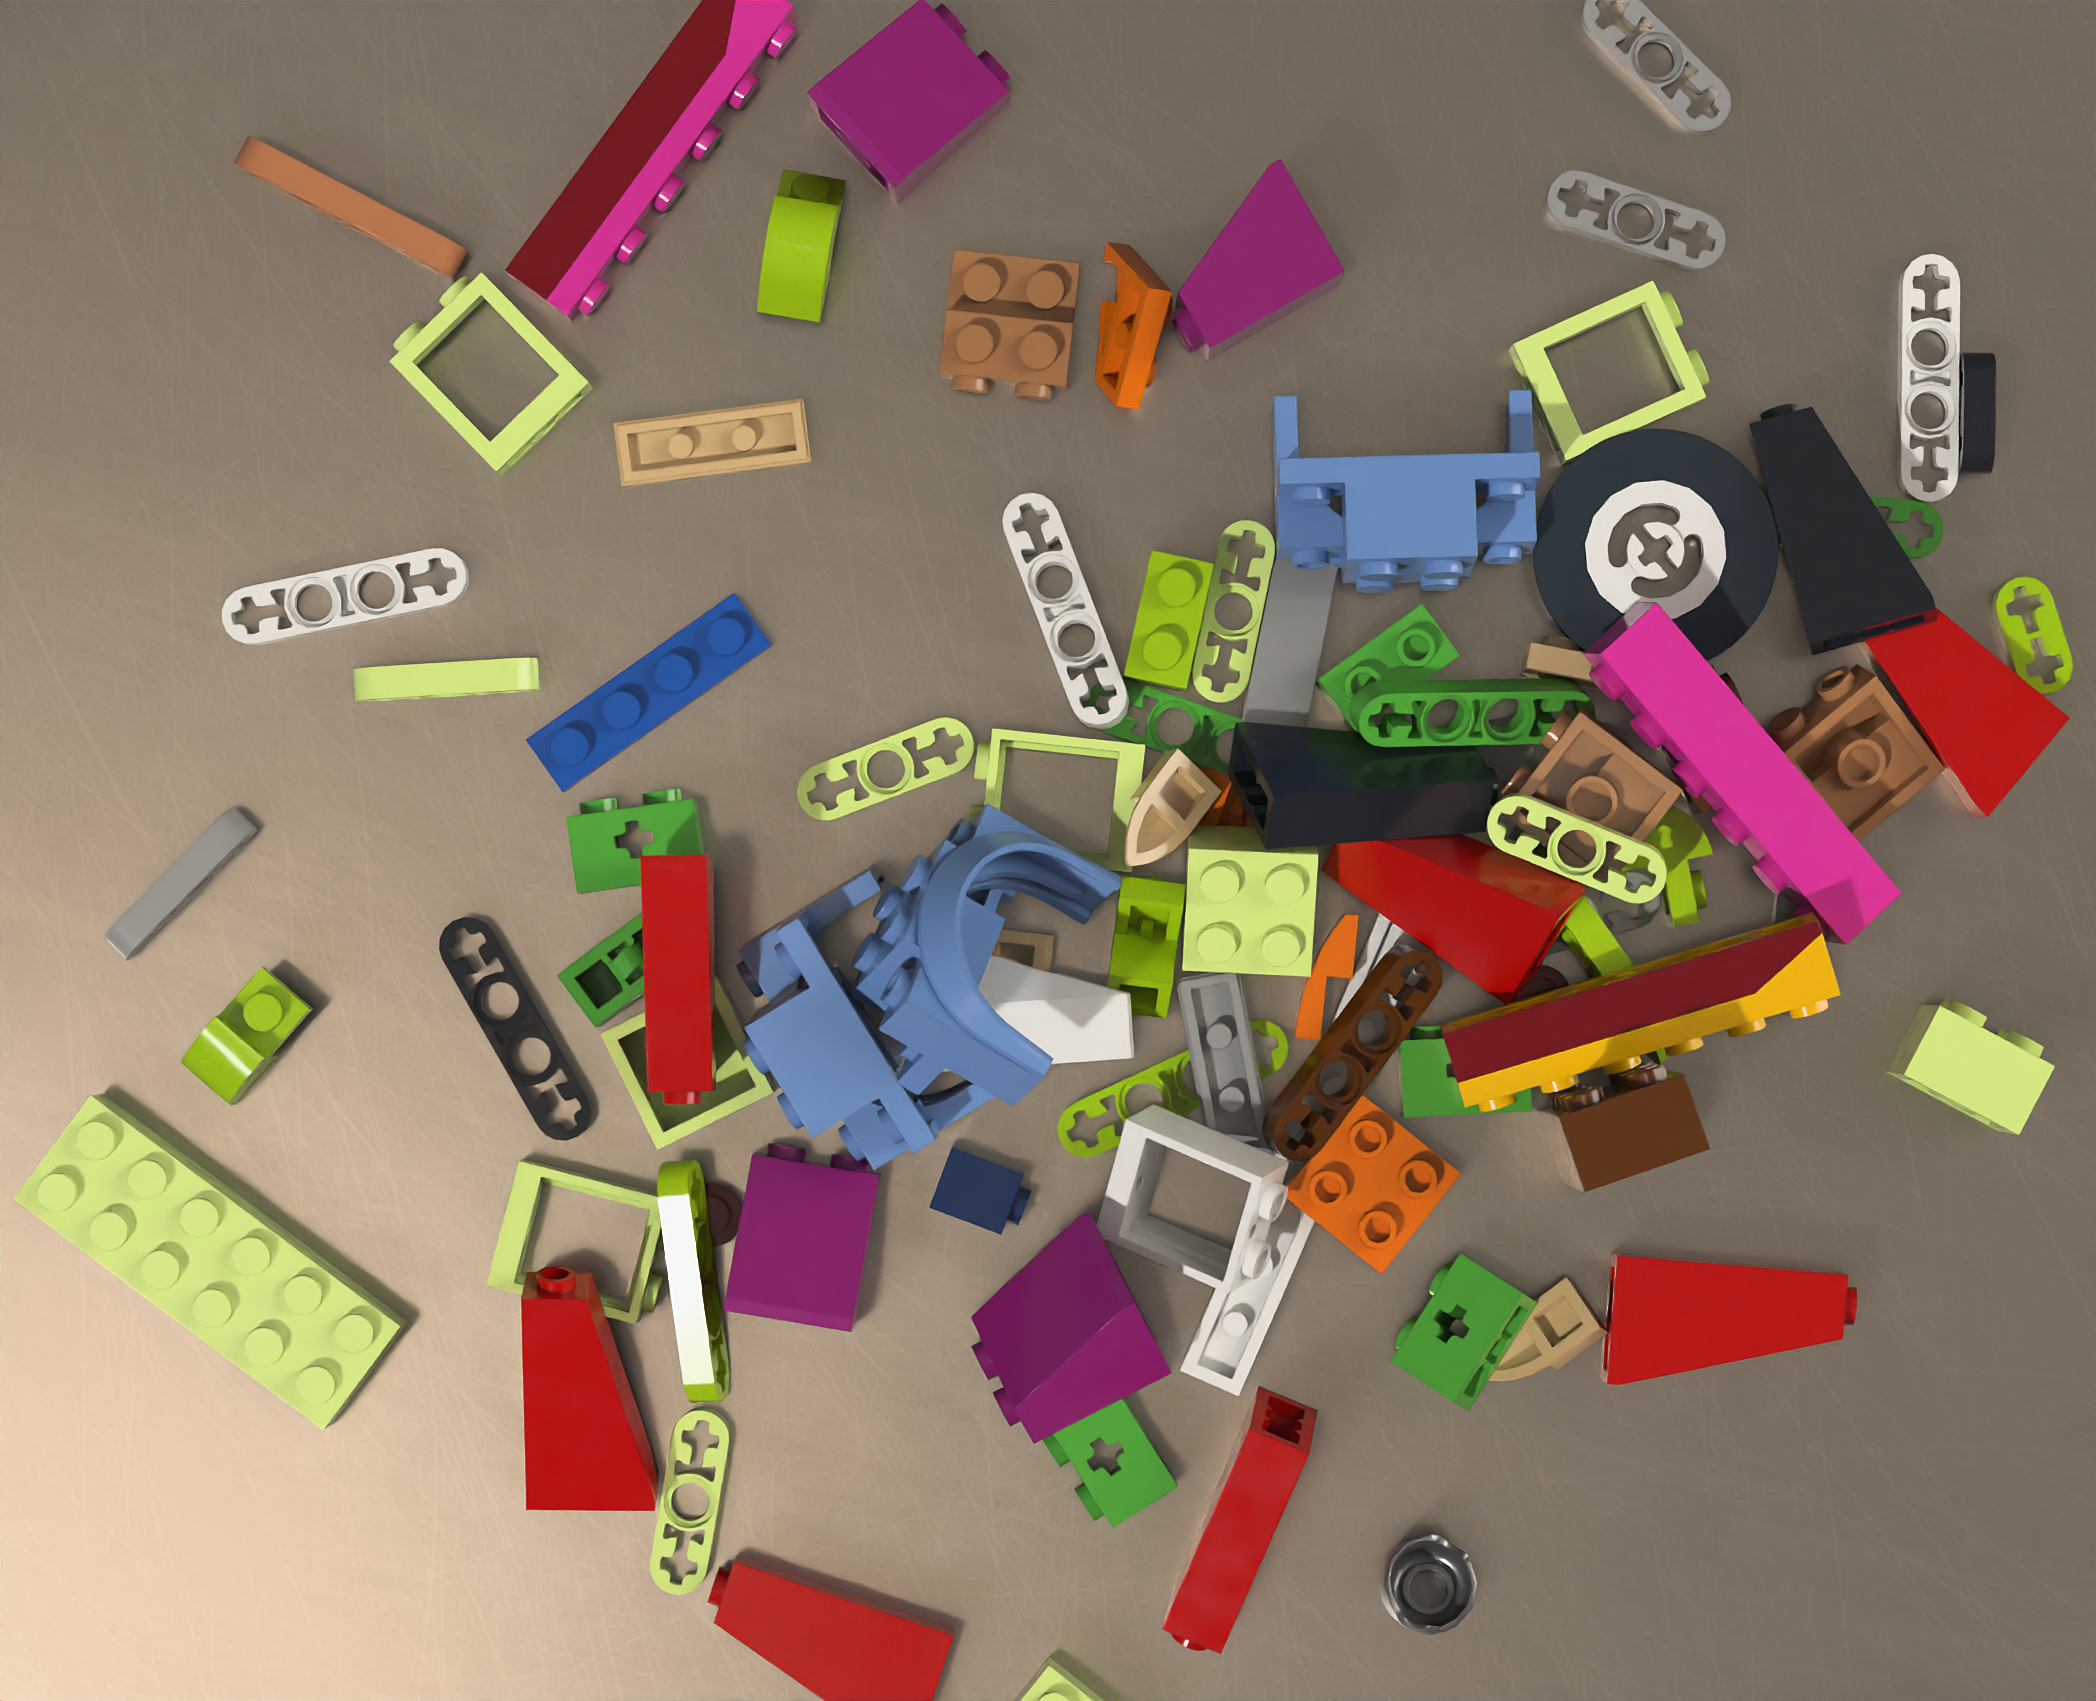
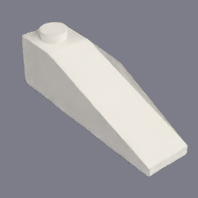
(1055, 1011)

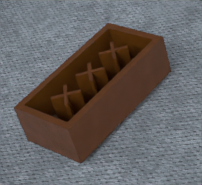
(1623, 1127)

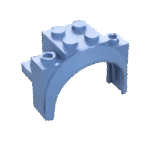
(1406, 512)
(938, 941)
(827, 1045)

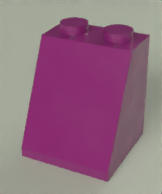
(910, 97)
(1257, 268)
(803, 1238)
(1066, 1335)

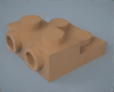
(1009, 323)
(1856, 748)
(1598, 779)

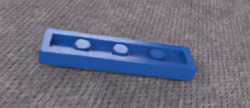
(648, 692)

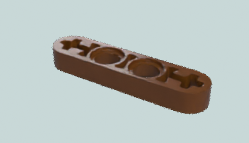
(1361, 1059)

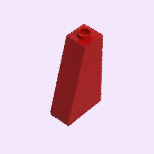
(1965, 707)
(1463, 902)
(679, 975)
(1706, 1313)
(579, 1410)
(1240, 1521)
(828, 1637)

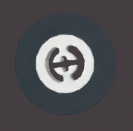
(1713, 502)

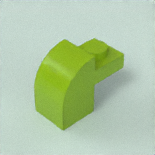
(800, 245)
(1679, 839)
(1146, 942)
(245, 1036)

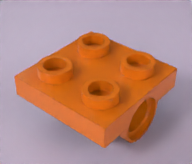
(1371, 1184)

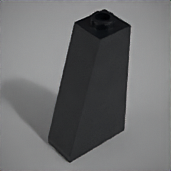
(1837, 546)
(1340, 789)

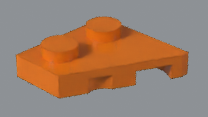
(1131, 328)

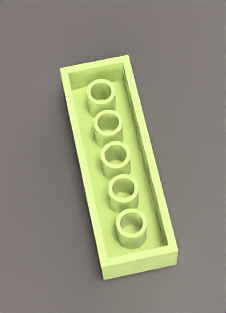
(211, 1260)

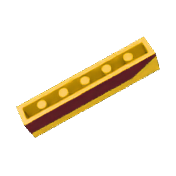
(1640, 1011)

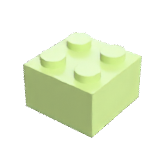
(1247, 904)
(1970, 1067)
(736, 1075)

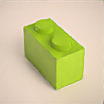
(1168, 621)

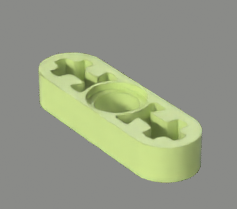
(1227, 562)
(446, 679)
(846, 800)
(1537, 816)
(697, 1550)

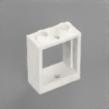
(1132, 1184)

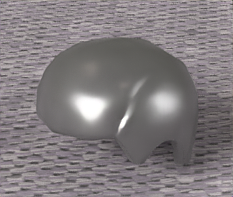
(1428, 1584)

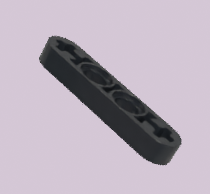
(523, 1024)

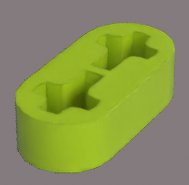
(2046, 630)

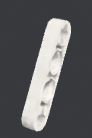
(1937, 379)
(347, 605)
(1070, 609)

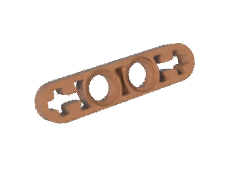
(350, 207)

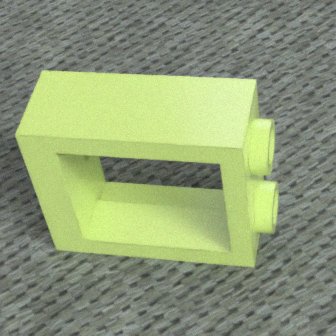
(1550, 399)
(530, 423)
(1129, 770)
(519, 1221)

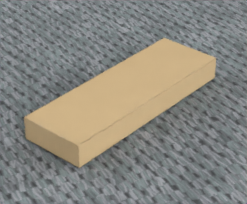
(712, 443)

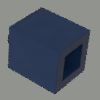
(980, 1191)

